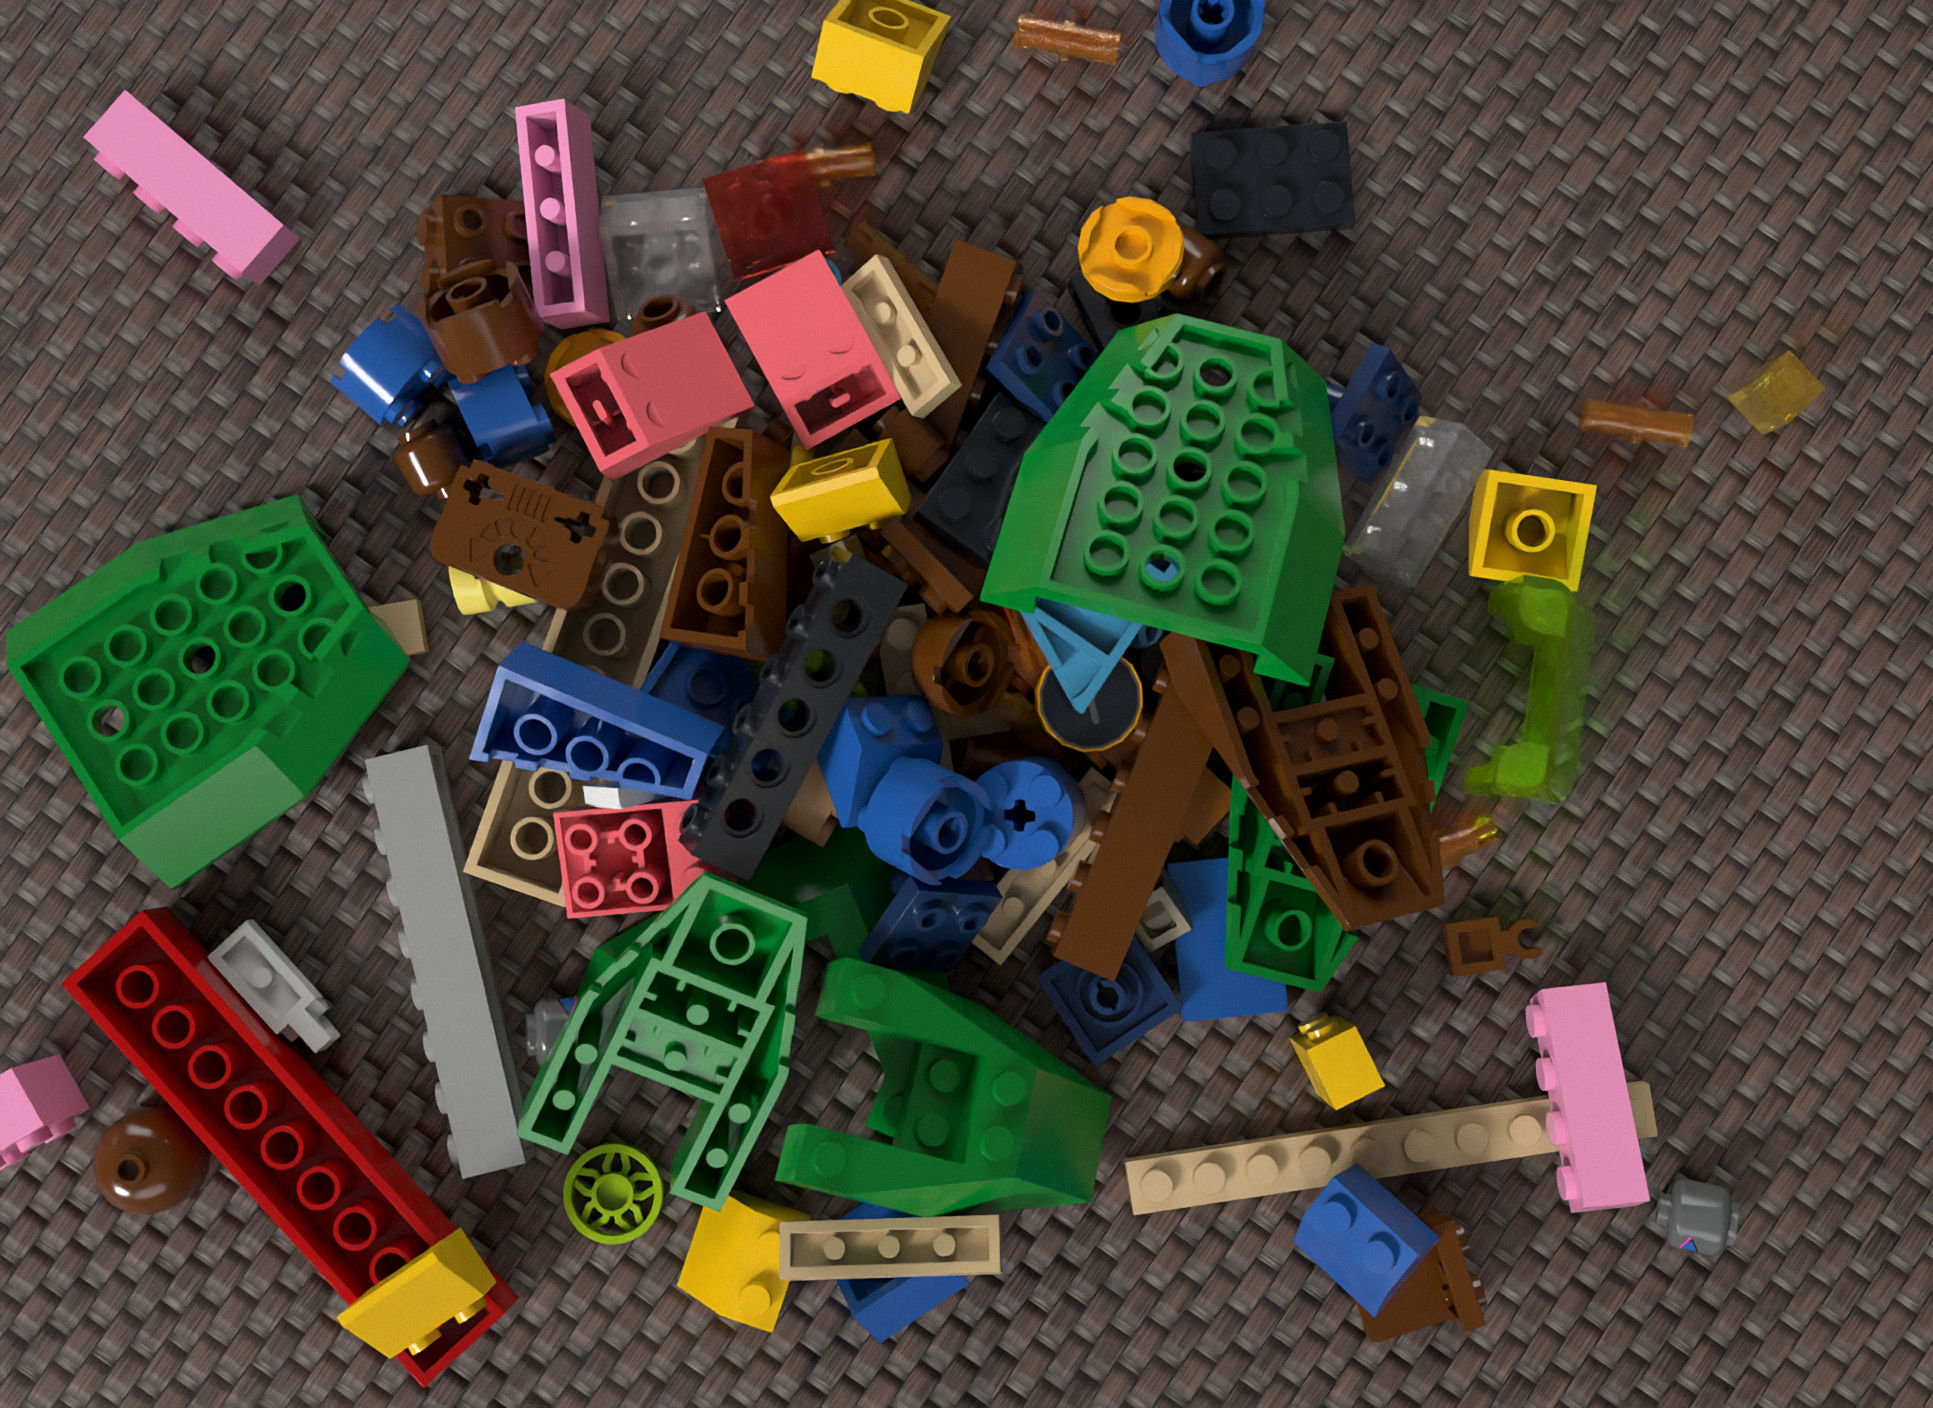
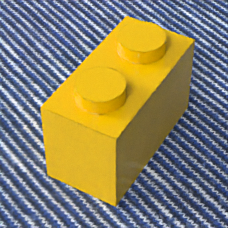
(1336, 1059)

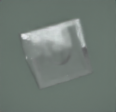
(659, 248)

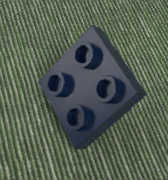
(1039, 357)
(1372, 413)
(928, 923)
(1110, 1013)

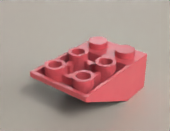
(812, 349)
(652, 393)
(626, 857)

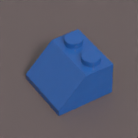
(866, 743)
(1364, 1238)
(892, 1303)

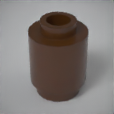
(915, 441)

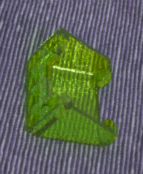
(1563, 632)

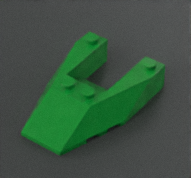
(1273, 912)
(694, 1006)
(981, 1116)

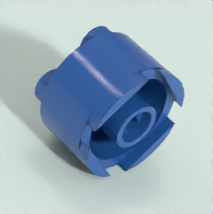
(1204, 50)
(391, 369)
(502, 417)
(1044, 789)
(926, 820)

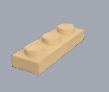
(900, 336)

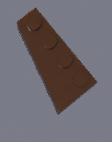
(968, 329)
(732, 552)

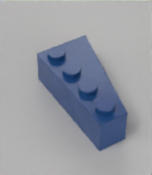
(590, 725)

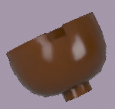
(963, 661)
(150, 1161)

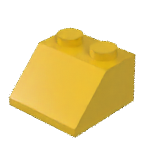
(880, 50)
(843, 492)
(1529, 527)
(736, 1259)
(421, 1297)

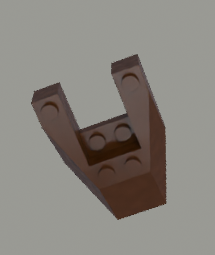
(1333, 776)

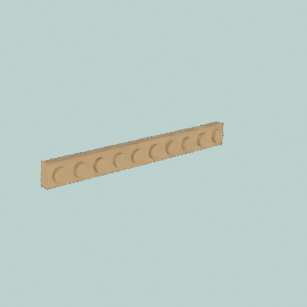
(1378, 1146)

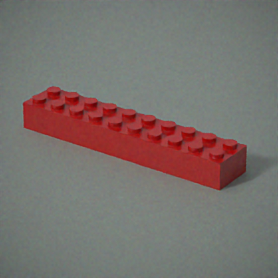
(269, 1119)

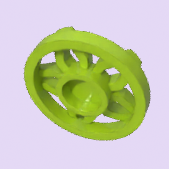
(613, 1193)

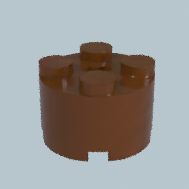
(481, 320)

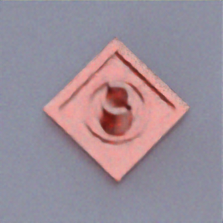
(768, 213)

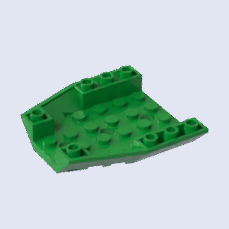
(1248, 539)
(222, 748)

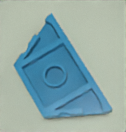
(1085, 643)

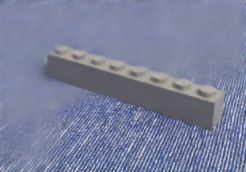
(449, 959)

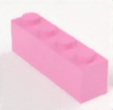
(191, 188)
(562, 214)
(1587, 1098)

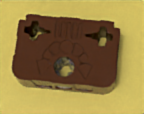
(530, 522)

